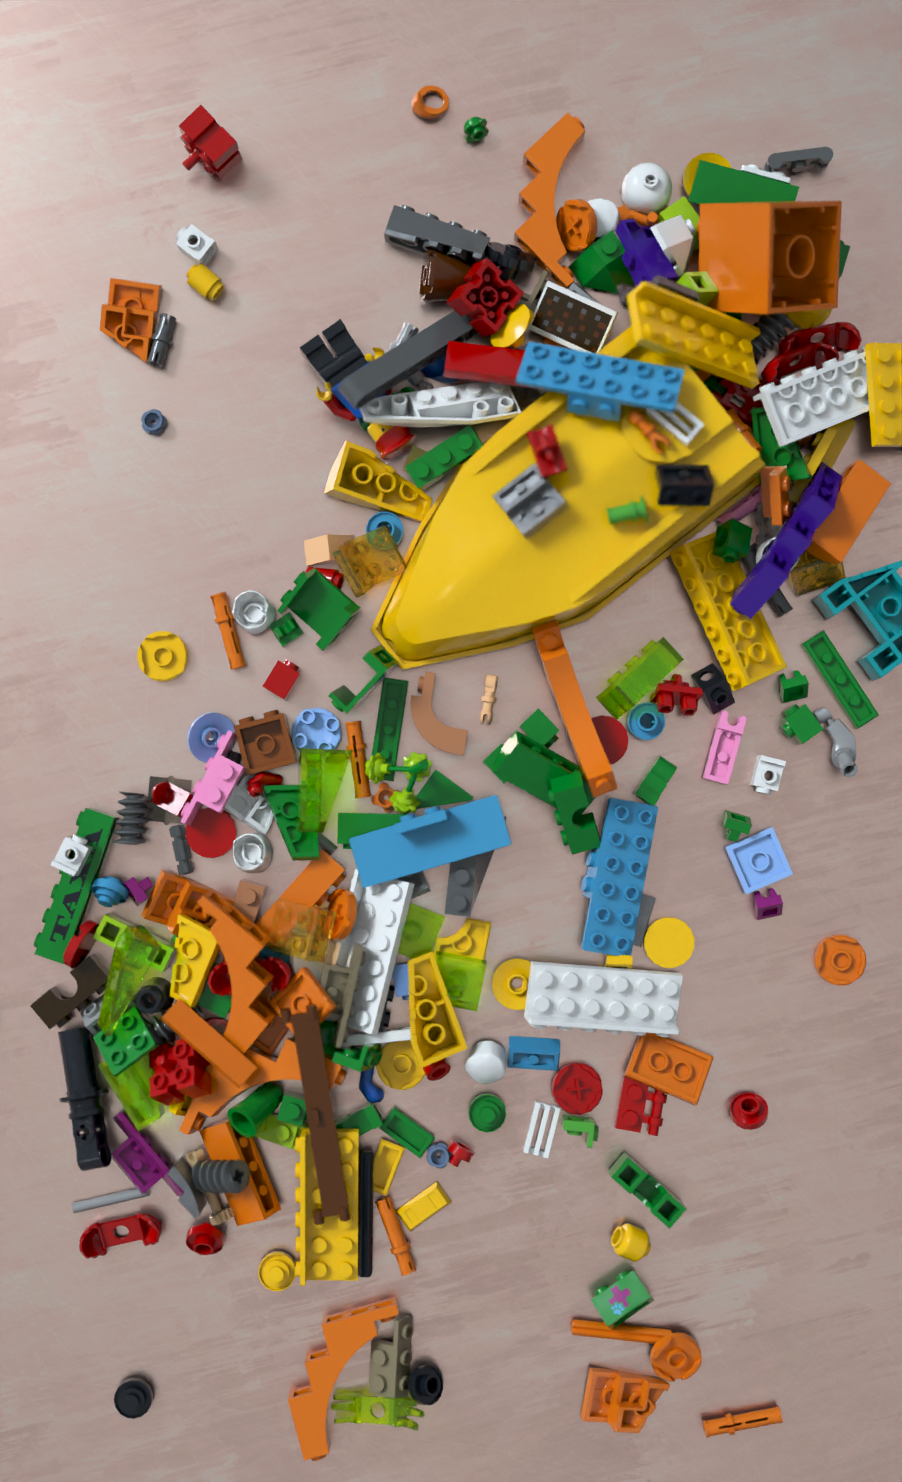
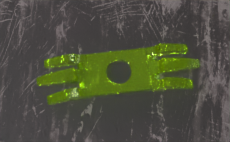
(363, 1410)

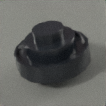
(425, 1385)
(133, 1398)

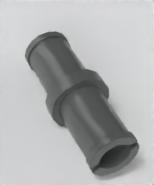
(161, 340)

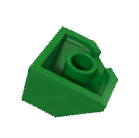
(602, 265)

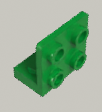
(128, 1042)

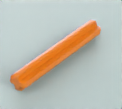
(621, 1332)

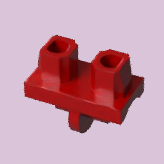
(547, 451)
(676, 693)

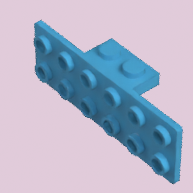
(599, 382)
(430, 840)
(617, 877)

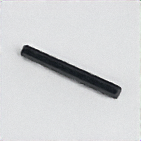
(365, 1214)

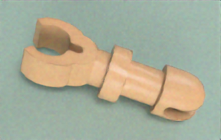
(490, 690)

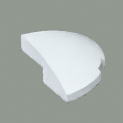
(249, 810)

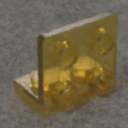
(369, 560)
(301, 930)

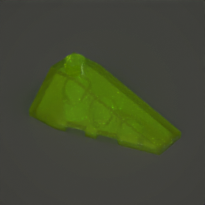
(129, 964)

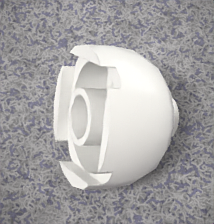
(646, 188)

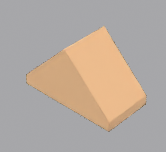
(319, 549)

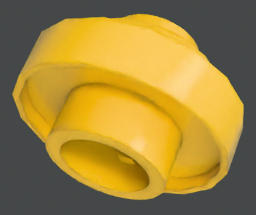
(277, 1271)

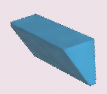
(533, 1053)

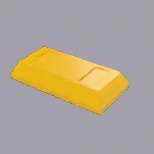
(385, 1165)
(423, 1206)

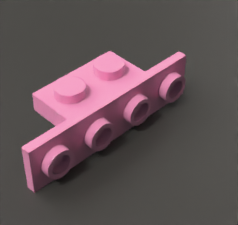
(217, 783)

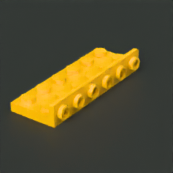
(693, 333)
(740, 643)
(330, 1248)

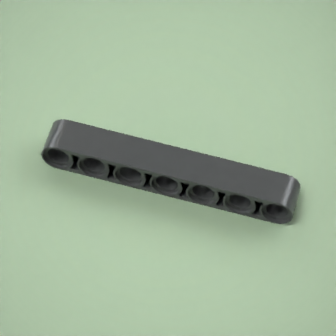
(405, 359)

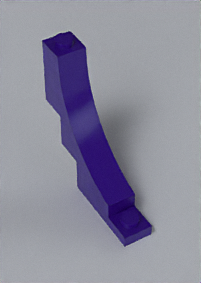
(795, 536)

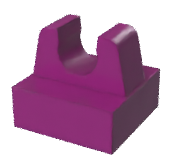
(137, 890)
(768, 906)

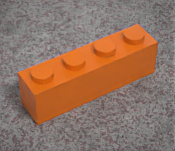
(309, 886)

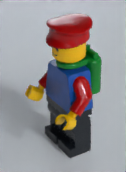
(389, 440)

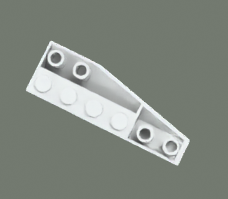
(444, 406)

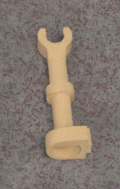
(218, 1213)

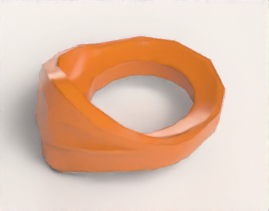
(426, 111)

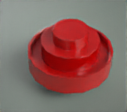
(749, 1111)
(205, 1239)

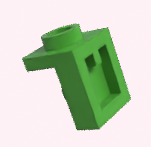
(576, 1125)

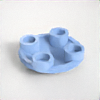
(316, 730)

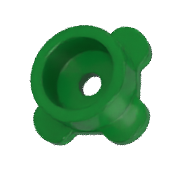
(475, 129)

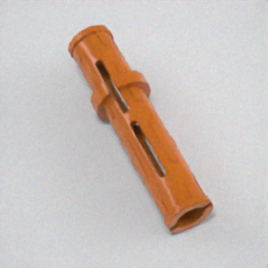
(228, 631)
(358, 759)
(399, 1245)
(743, 1421)

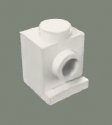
(202, 250)
(765, 764)
(75, 865)

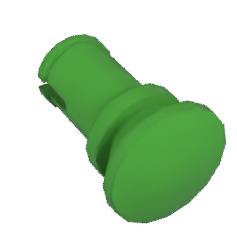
(628, 512)

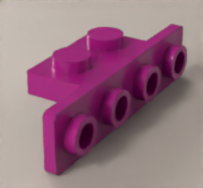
(139, 1160)

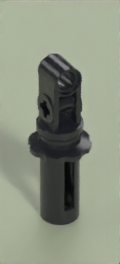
(84, 1099)

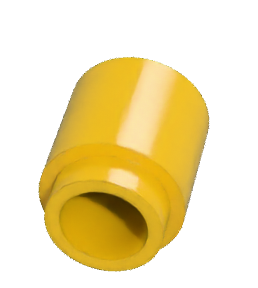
(205, 281)

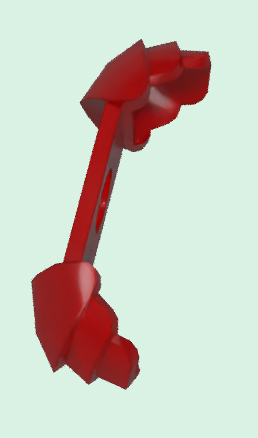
(841, 334)
(811, 355)
(220, 981)
(101, 1235)

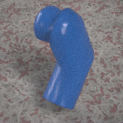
(368, 1089)

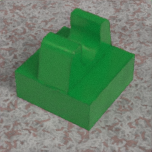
(286, 629)
(793, 688)
(736, 825)

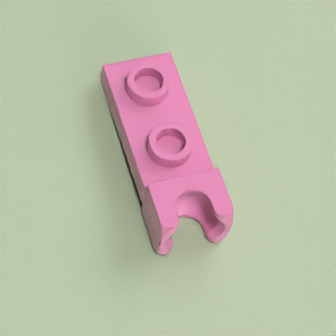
(724, 749)

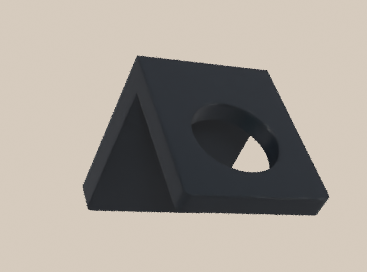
(715, 690)

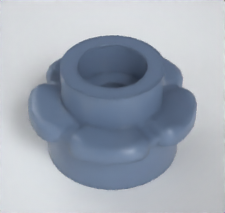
(150, 415)
(445, 1157)

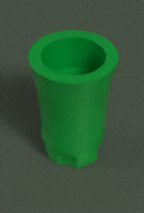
(255, 1109)

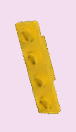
(826, 450)

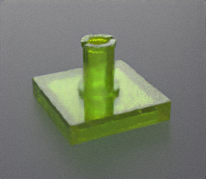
(419, 931)
(462, 979)

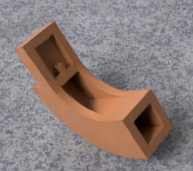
(434, 732)

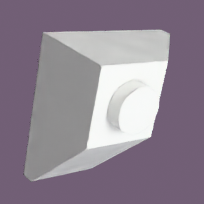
(676, 241)

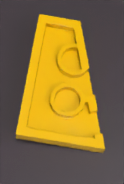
(194, 960)

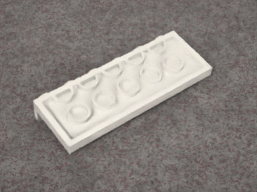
(817, 398)
(379, 929)
(603, 999)

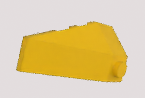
(371, 483)
(432, 1017)

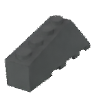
(427, 232)
(465, 882)

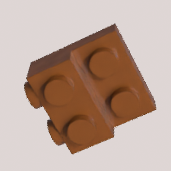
(265, 742)

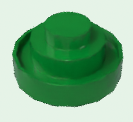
(487, 1112)

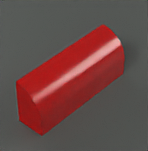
(483, 363)

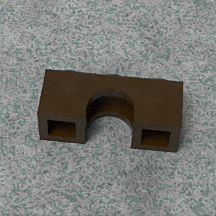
(55, 1007)

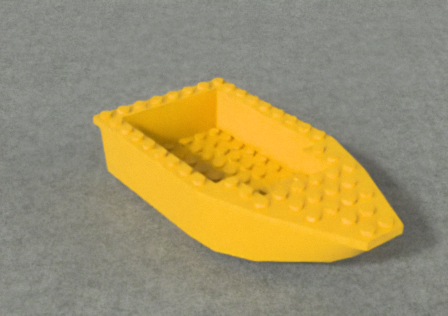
(484, 586)

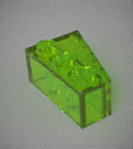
(639, 678)

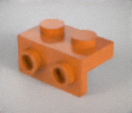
(775, 498)

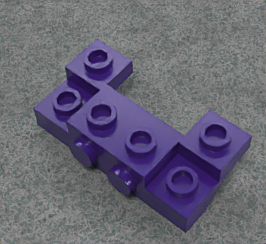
(643, 253)

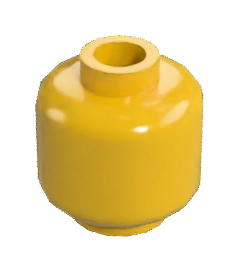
(631, 1242)

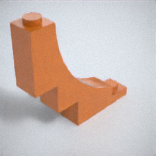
(540, 232)
(573, 709)
(240, 944)
(268, 1069)
(344, 1337)

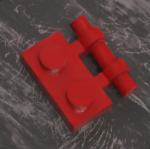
(743, 393)
(632, 1105)

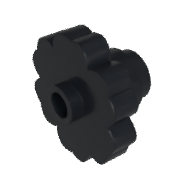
(509, 259)

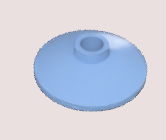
(210, 722)

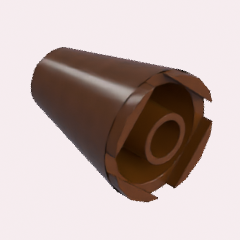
(441, 276)

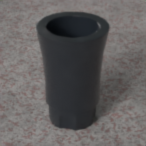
(160, 989)

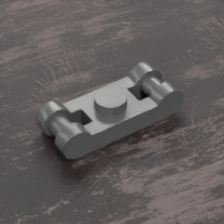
(799, 159)

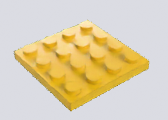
(885, 393)

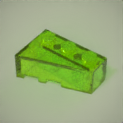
(318, 785)
(133, 1092)

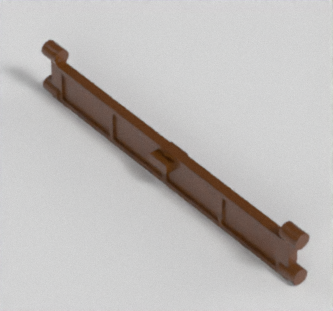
(319, 1113)

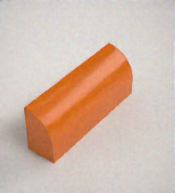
(856, 501)
(258, 1198)

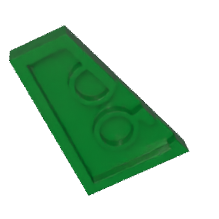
(772, 454)
(284, 806)

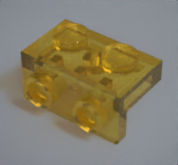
(815, 574)

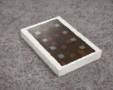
(572, 319)

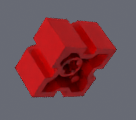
(209, 143)
(485, 297)
(178, 1073)

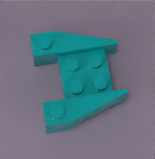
(878, 602)

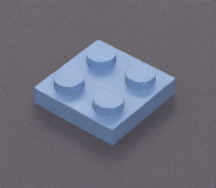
(758, 860)

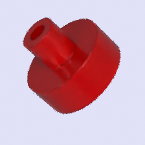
(437, 1070)
(460, 1152)

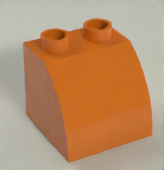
(771, 255)

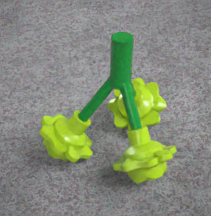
(415, 766)

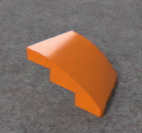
(131, 314)
(176, 896)
(620, 1398)

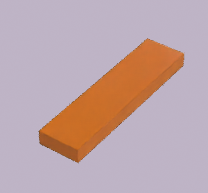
(208, 1043)

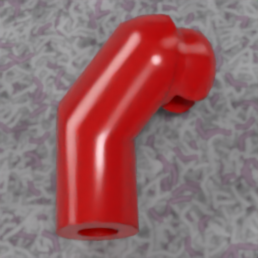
(256, 784)

